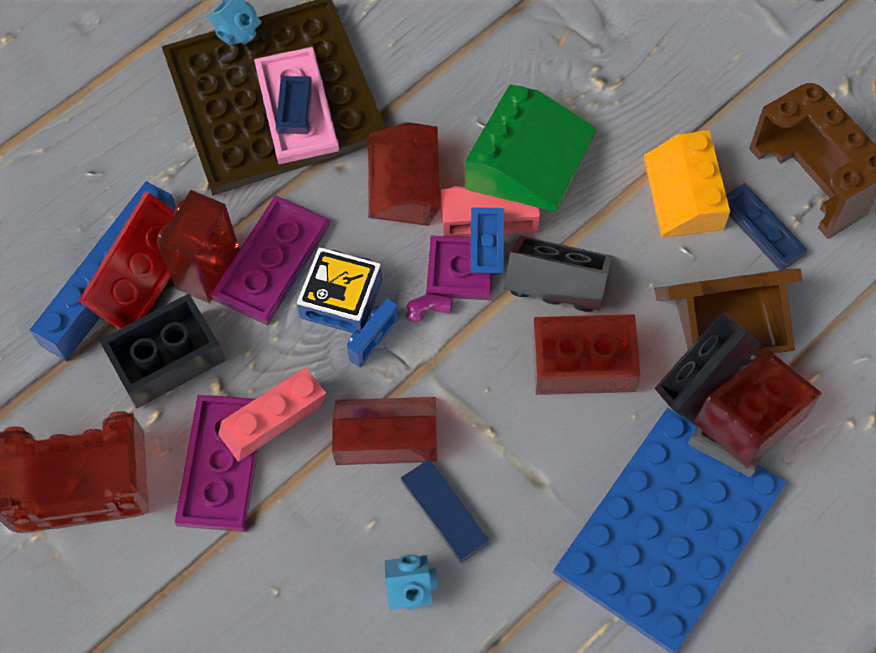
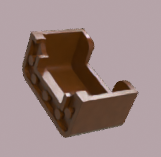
(827, 146)

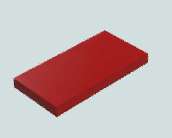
(133, 268)

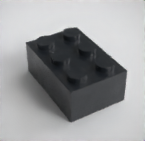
(162, 350)

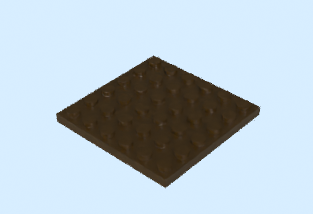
(226, 103)

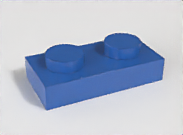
(487, 240)
(378, 325)

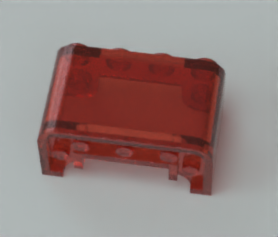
(73, 477)

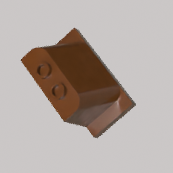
(751, 300)

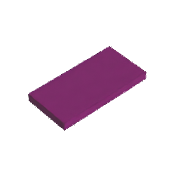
(270, 260)
(214, 484)

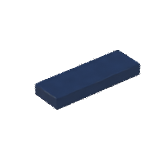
(764, 228)
(444, 511)

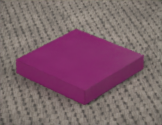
(450, 270)

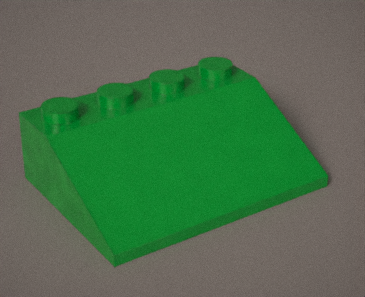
(528, 150)

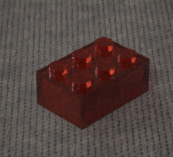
(198, 245)
(585, 354)
(757, 408)

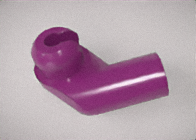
(425, 303)

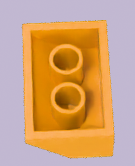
(687, 185)

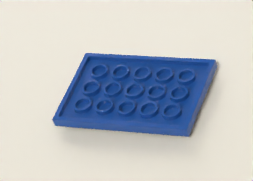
(667, 533)

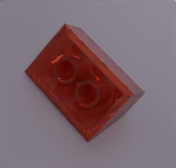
(404, 174)
(384, 431)

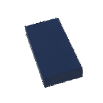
(294, 105)

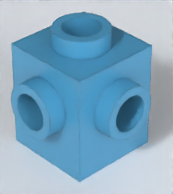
(234, 21)
(409, 582)

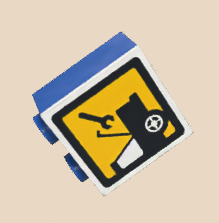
(339, 290)

